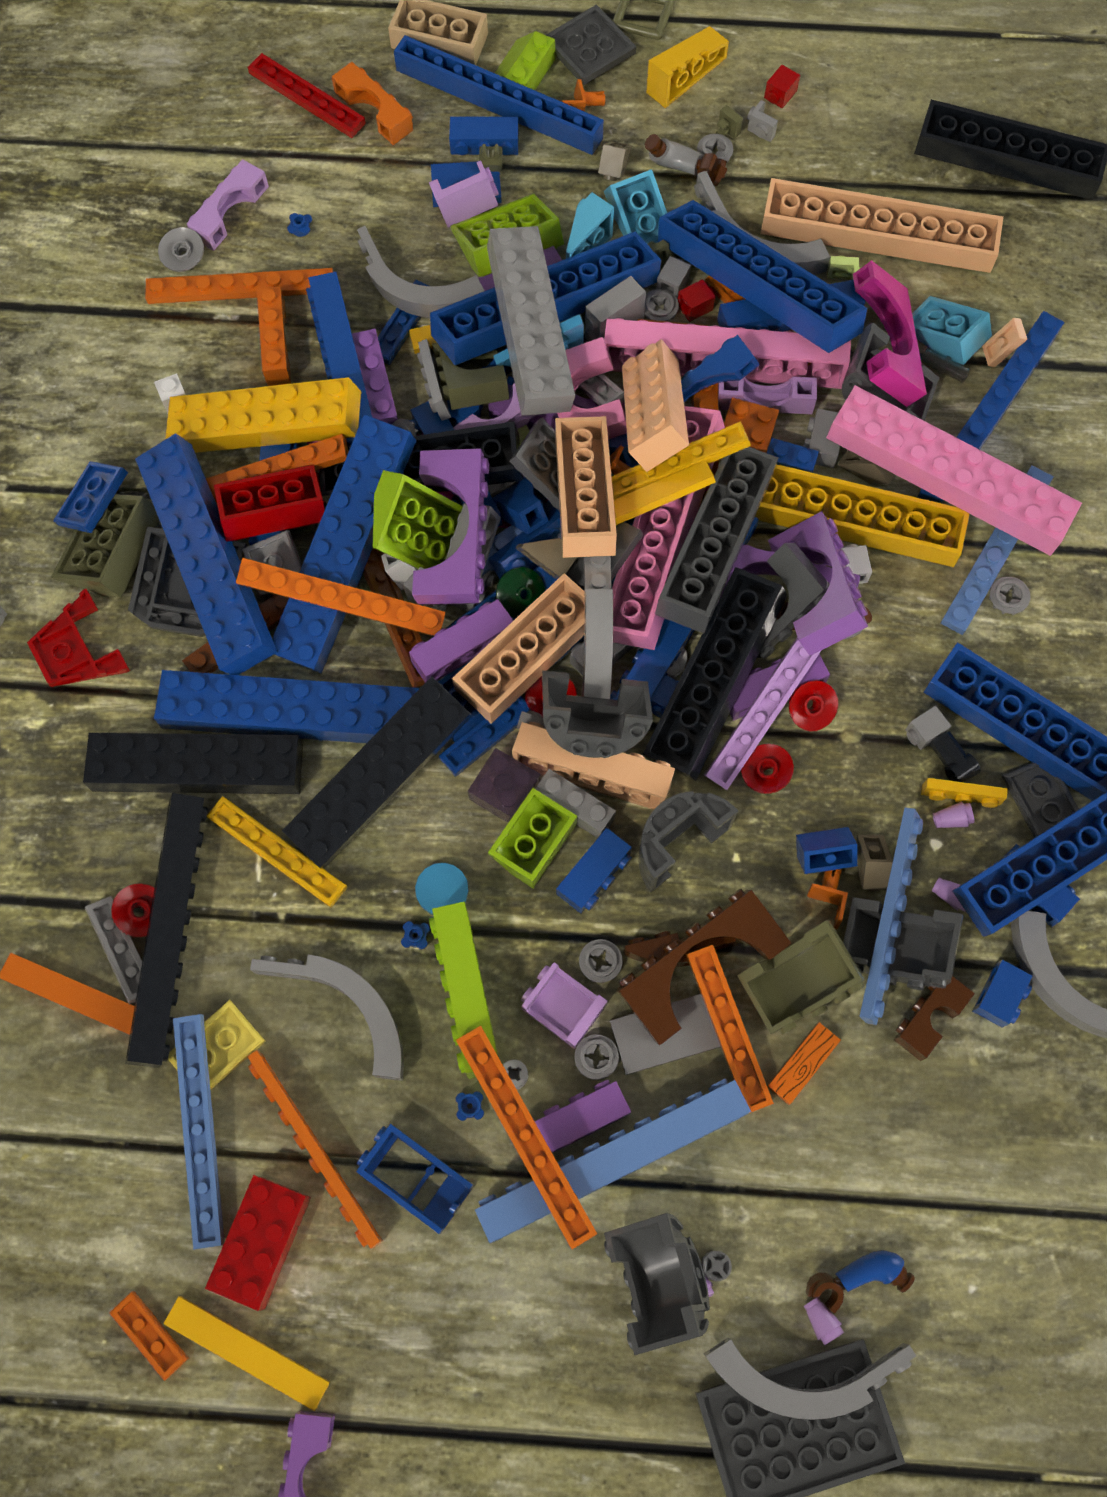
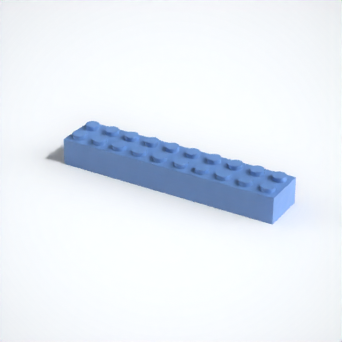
(619, 1157)

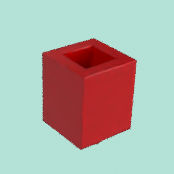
(782, 86)
(696, 300)

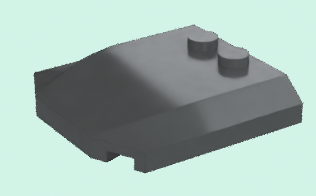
(159, 589)

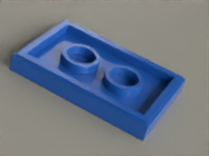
(452, 173)
(90, 496)

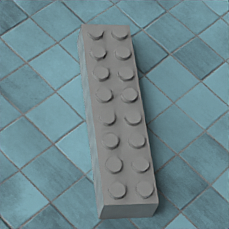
(530, 321)

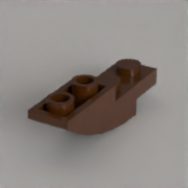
(642, 950)

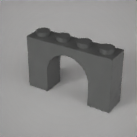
(805, 590)

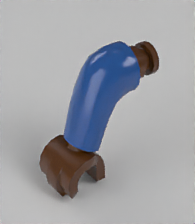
(875, 1266)

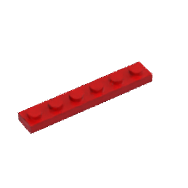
(306, 95)

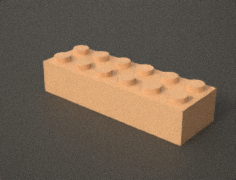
(654, 406)
(585, 487)
(523, 650)
(618, 776)

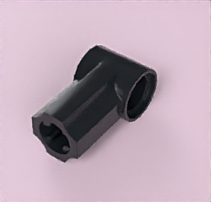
(958, 764)

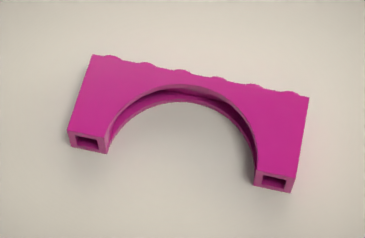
(897, 371)

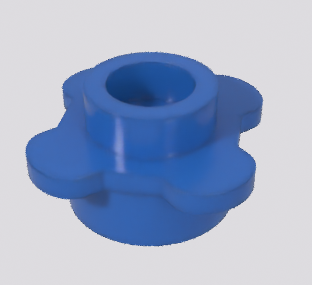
(299, 229)
(418, 942)
(463, 1100)

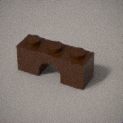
(917, 1033)

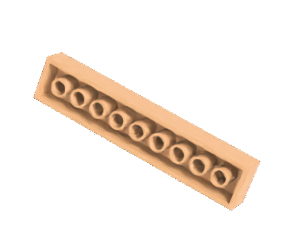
(882, 225)

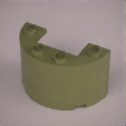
(802, 979)

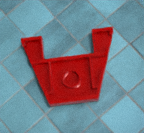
(63, 652)

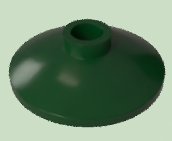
(512, 584)

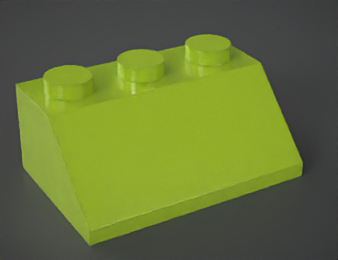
(528, 60)
(533, 837)

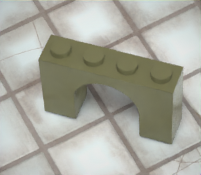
(470, 387)

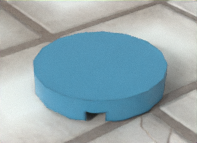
(441, 886)

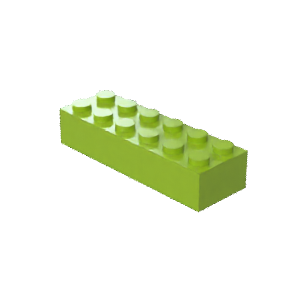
(460, 975)

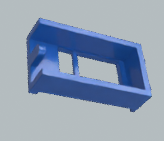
(445, 1201)

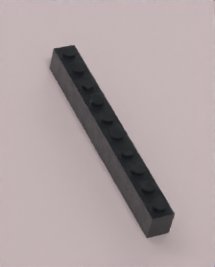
(165, 932)

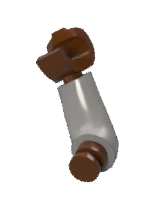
(685, 159)

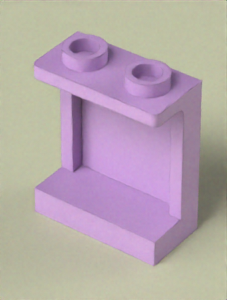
(466, 197)
(562, 1005)

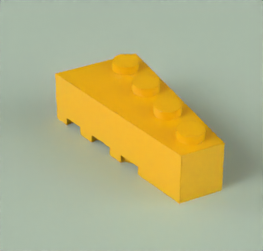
(684, 65)

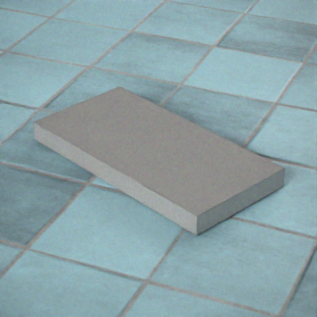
(641, 1052)

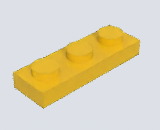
(965, 792)

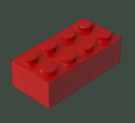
(269, 502)
(258, 1243)

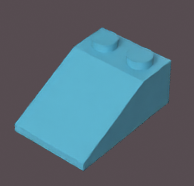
(637, 205)
(591, 225)
(951, 328)

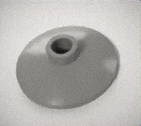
(175, 243)

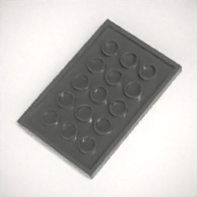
(796, 1457)

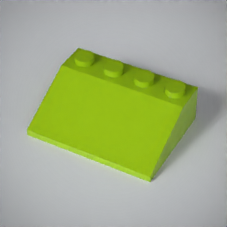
(525, 212)
(412, 521)

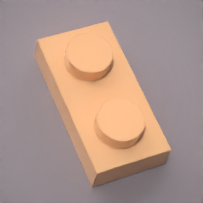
(1004, 342)

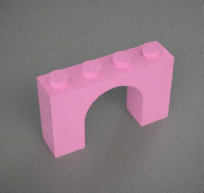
(587, 362)

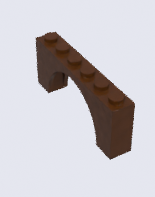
(649, 989)

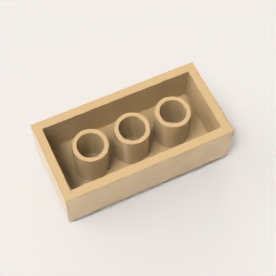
(440, 26)

